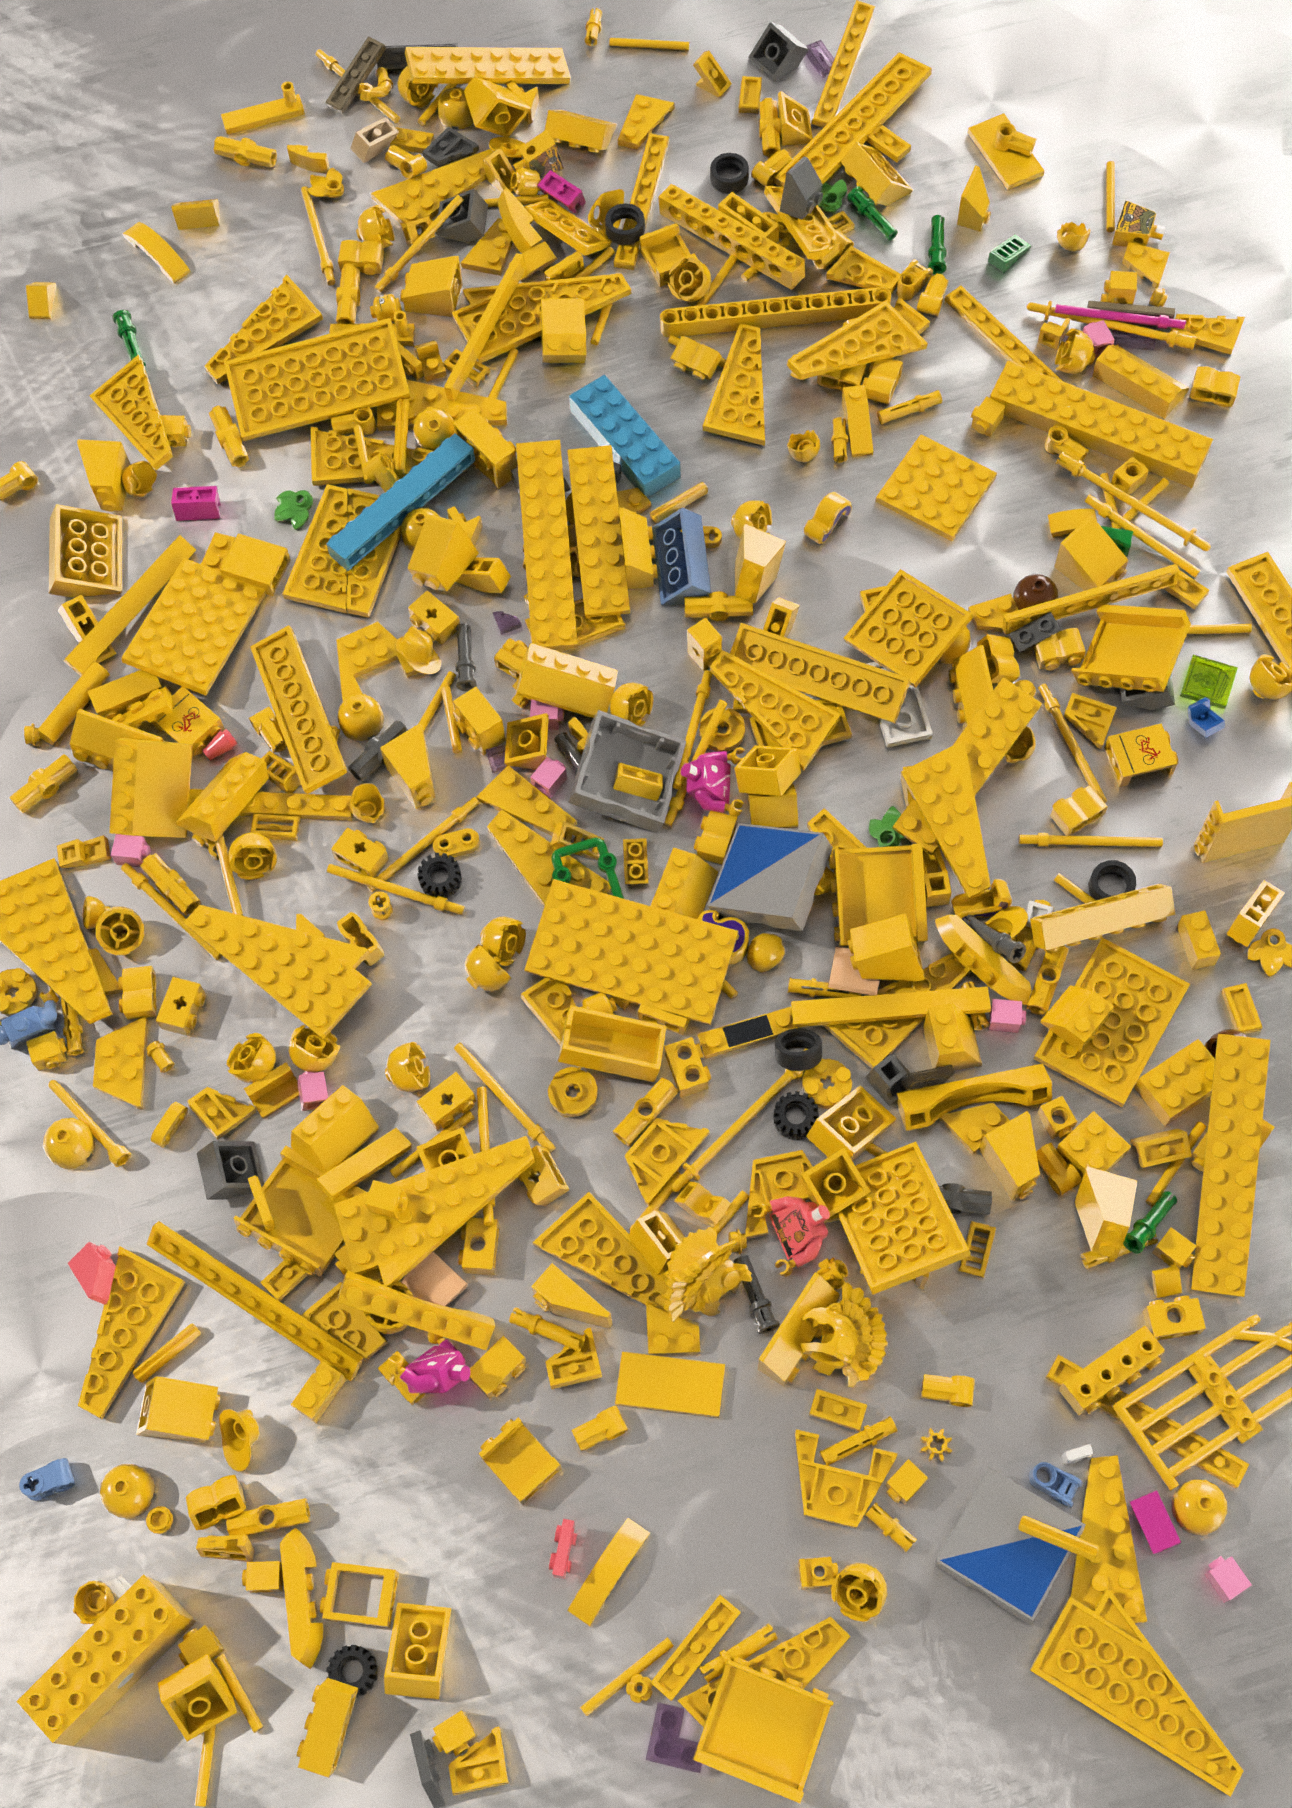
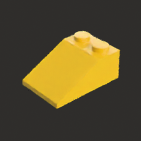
(563, 331)
(851, 1124)
(566, 1299)
(417, 1651)

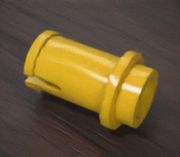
(160, 1056)

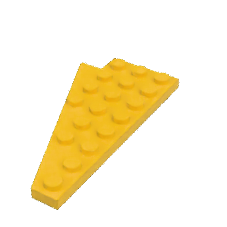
(522, 315)
(47, 937)
(296, 968)
(436, 1208)
(1118, 1674)

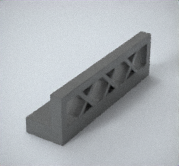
(395, 57)

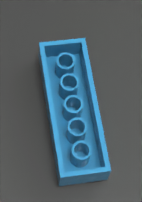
(634, 444)

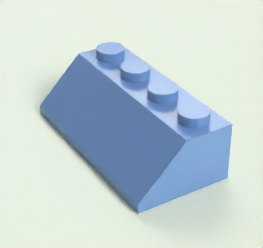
(681, 557)

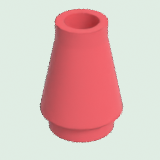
(220, 744)

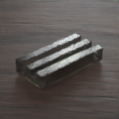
(927, 1078)

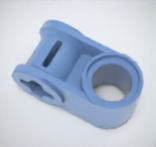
(51, 1479)
(1056, 1484)

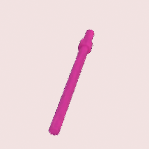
(1161, 321)

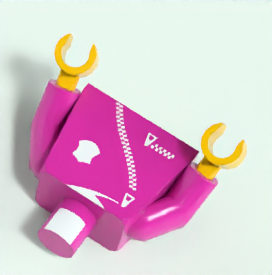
(710, 781)
(434, 1370)

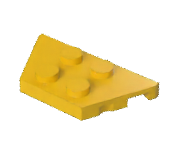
(122, 1062)
(661, 1154)

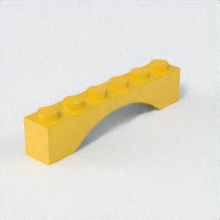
(935, 873)
(1021, 1085)
(386, 1302)

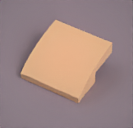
(846, 978)
(434, 1281)

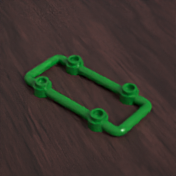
(606, 862)

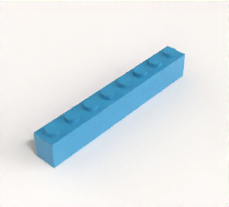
(408, 493)

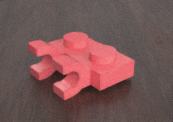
(565, 1538)

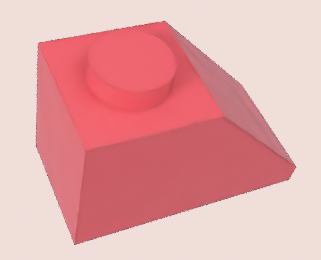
(94, 1271)

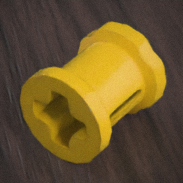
(387, 907)

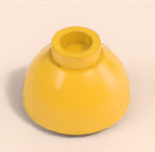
(92, 910)

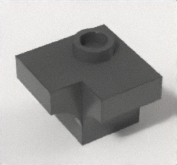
(886, 1078)

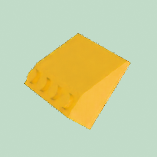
(84, 552)
(150, 787)

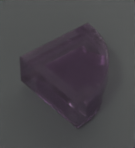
(506, 622)

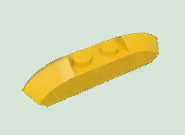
(982, 959)
(304, 1634)

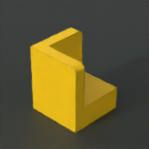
(1052, 334)

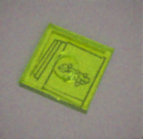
(1209, 680)

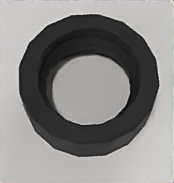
(729, 160)
(623, 211)
(1111, 866)
(798, 1060)

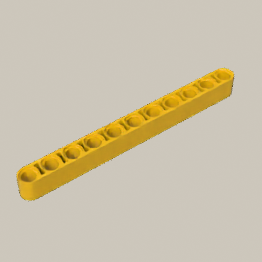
(771, 312)

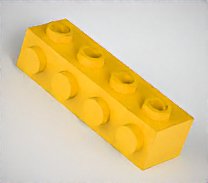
(1112, 1370)

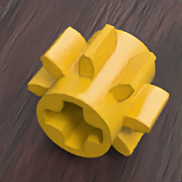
(833, 1272)
(932, 1452)

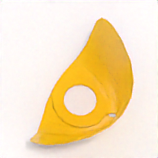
(605, 202)

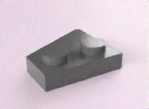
(449, 147)
(427, 1770)

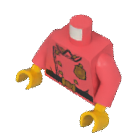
(798, 1227)

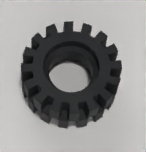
(436, 863)
(789, 1102)
(359, 1654)

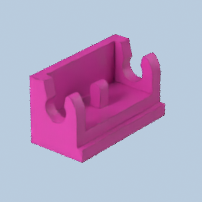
(562, 190)
(196, 503)
(1155, 1522)

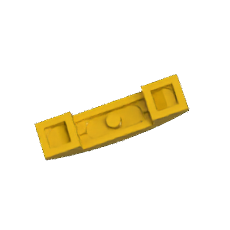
(157, 250)
(608, 1571)

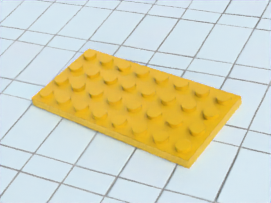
(316, 379)
(631, 951)

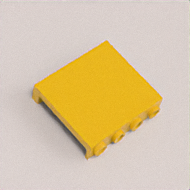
(1133, 648)
(1245, 828)
(878, 886)
(302, 1215)
(763, 1729)

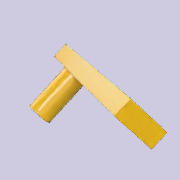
(265, 113)
(403, 330)

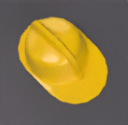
(418, 651)
(1009, 921)
(238, 1434)

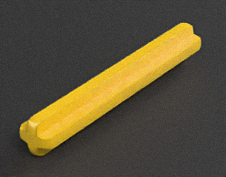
(401, 432)

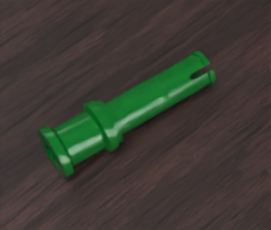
(866, 208)
(937, 250)
(127, 332)
(1144, 1228)

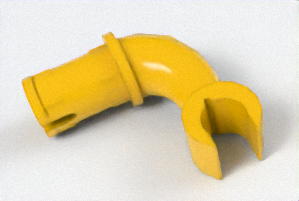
(384, 87)

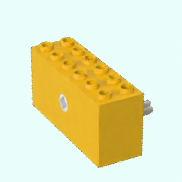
(106, 1660)

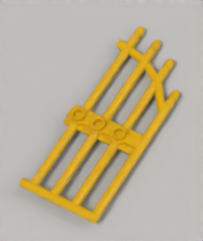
(1220, 1392)

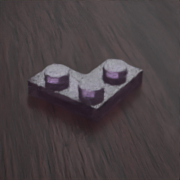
(666, 1746)

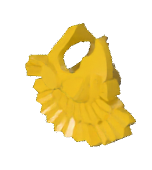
(701, 1274)
(851, 1336)

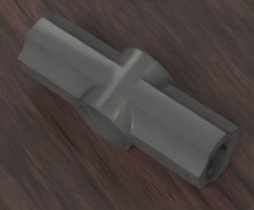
(372, 755)
(966, 1200)

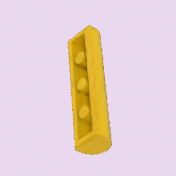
(74, 700)

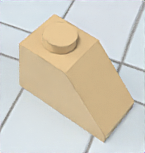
(373, 139)

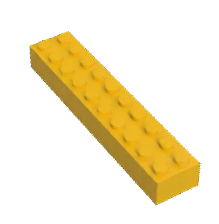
(1101, 423)

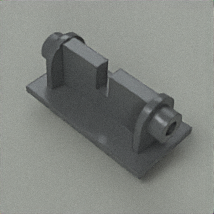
(1035, 632)

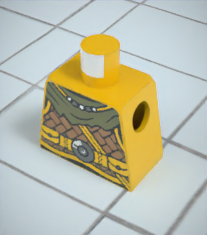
(540, 155)
(1136, 226)

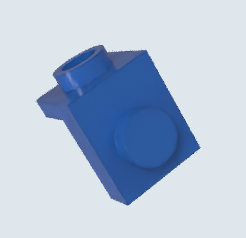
(1204, 719)

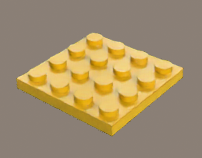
(936, 487)
(908, 627)

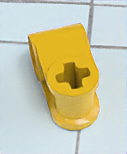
(912, 280)

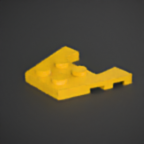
(365, 652)
(774, 1179)
(836, 1493)

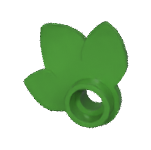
(832, 195)
(291, 509)
(883, 830)

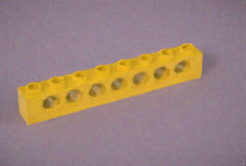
(732, 236)

